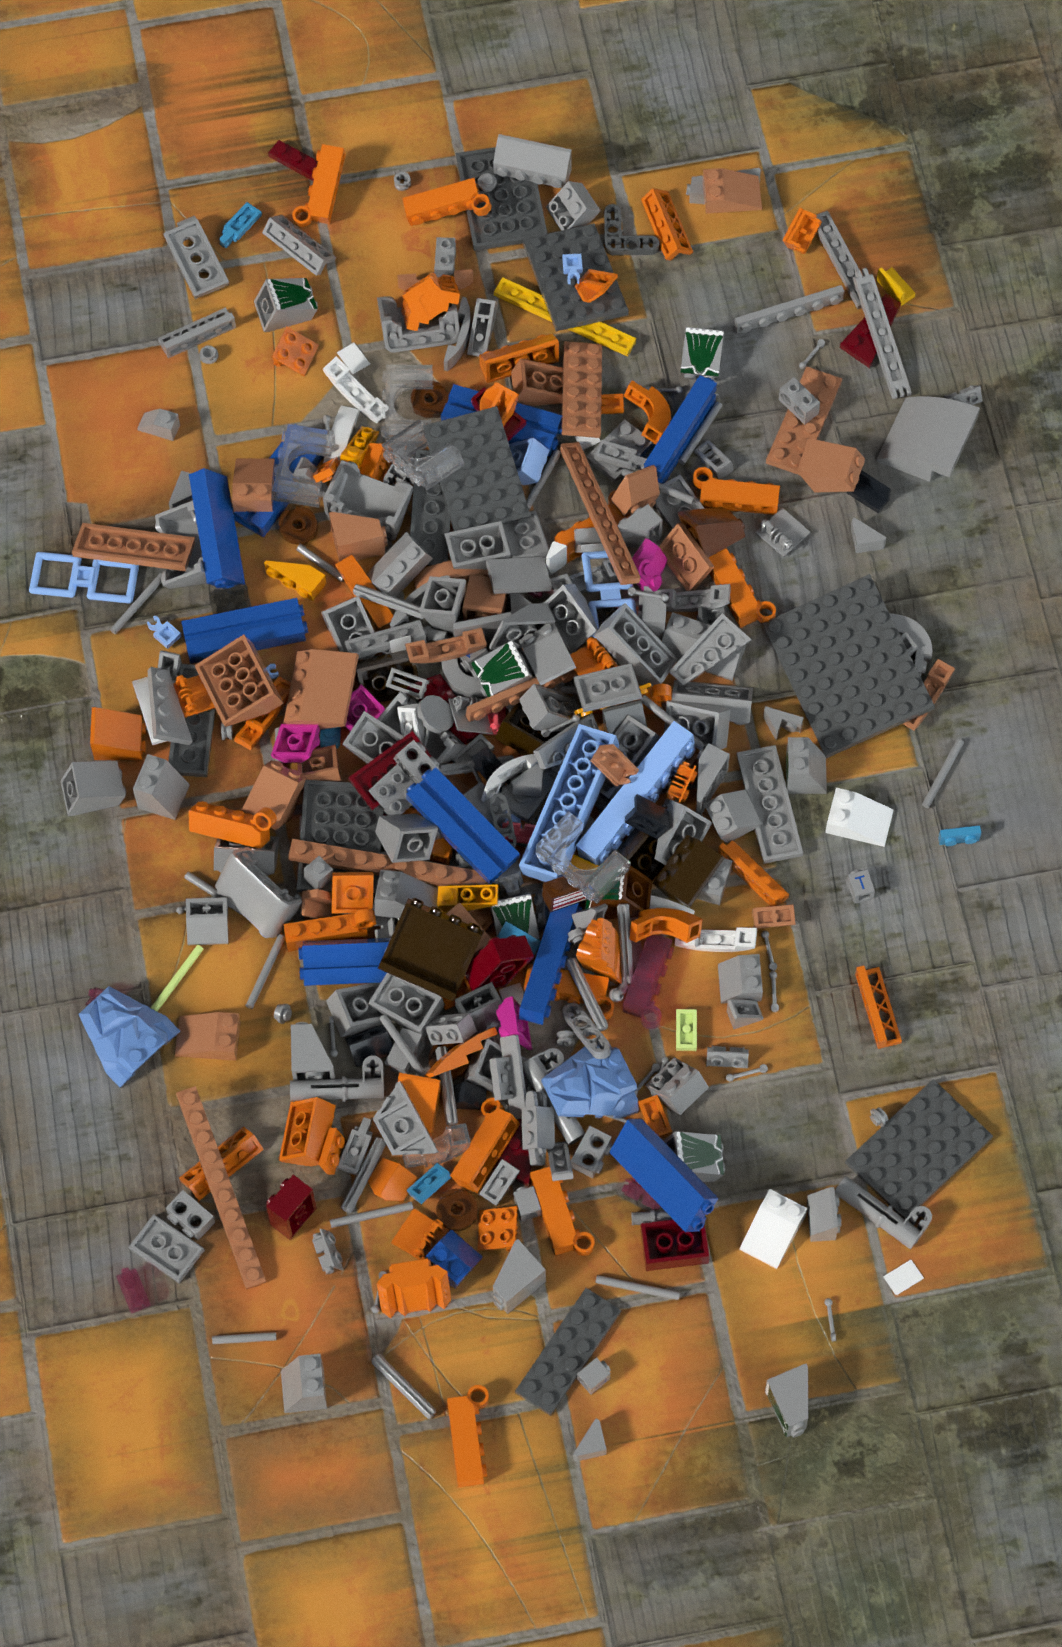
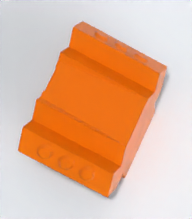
(428, 299)
(601, 950)
(413, 1287)

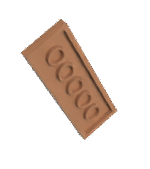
(582, 389)
(793, 434)
(133, 547)

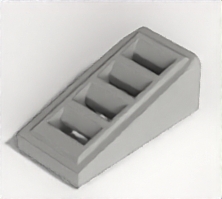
(720, 469)

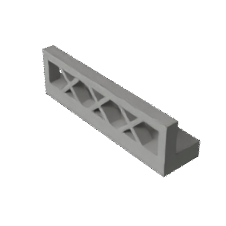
(297, 244)
(214, 325)
(373, 643)

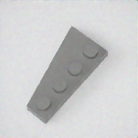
(711, 648)
(166, 711)
(555, 749)

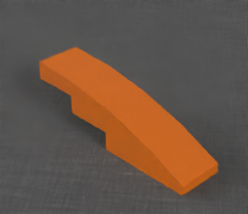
(354, 574)
(257, 726)
(457, 1055)

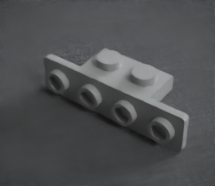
(509, 1076)

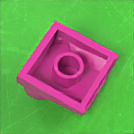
(650, 565)
(362, 701)
(295, 742)
(511, 1024)

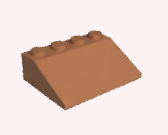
(238, 682)
(321, 688)

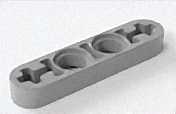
(589, 1029)

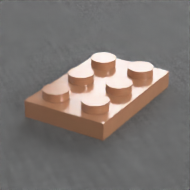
(686, 557)

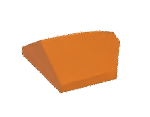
(594, 284)
(503, 398)
(391, 1181)

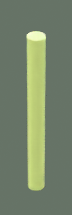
(177, 978)

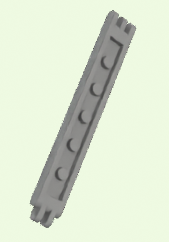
(881, 334)

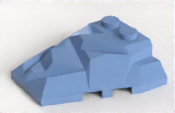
(124, 1033)
(592, 1086)

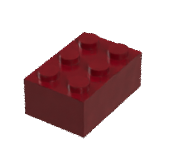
(499, 962)
(291, 1206)
(669, 1246)

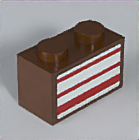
(560, 894)

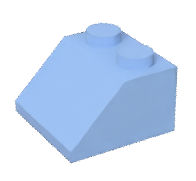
(529, 459)

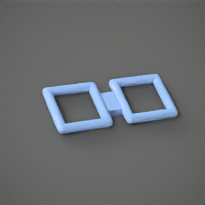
(82, 577)
(609, 592)

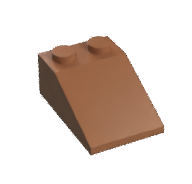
(730, 191)
(537, 383)
(253, 485)
(208, 1036)

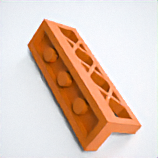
(664, 224)
(753, 874)
(873, 1008)
(237, 1155)

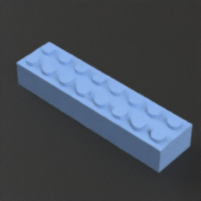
(653, 776)
(573, 791)

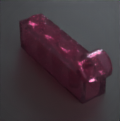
(646, 979)

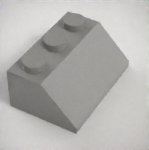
(399, 566)
(265, 856)

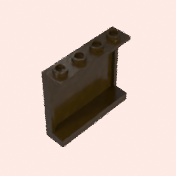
(431, 949)

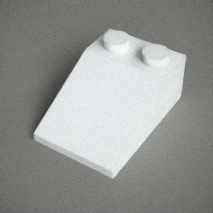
(858, 818)
(773, 1228)

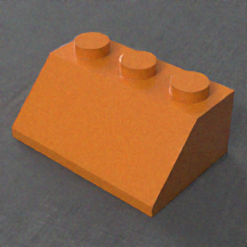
(306, 1131)

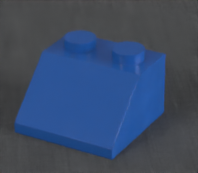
(455, 1257)

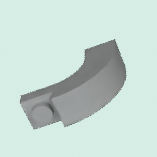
(919, 636)
(459, 682)

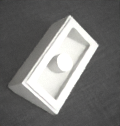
(556, 557)
(410, 721)

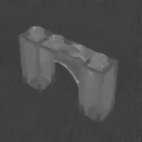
(399, 379)
(297, 442)
(426, 470)
(593, 882)

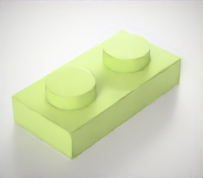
(686, 1029)

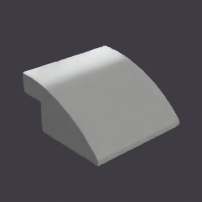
(928, 436)

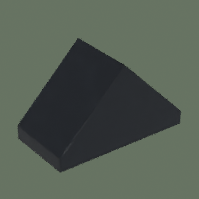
(469, 1096)

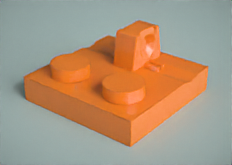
(352, 891)

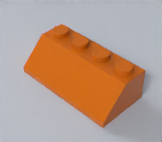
(501, 362)

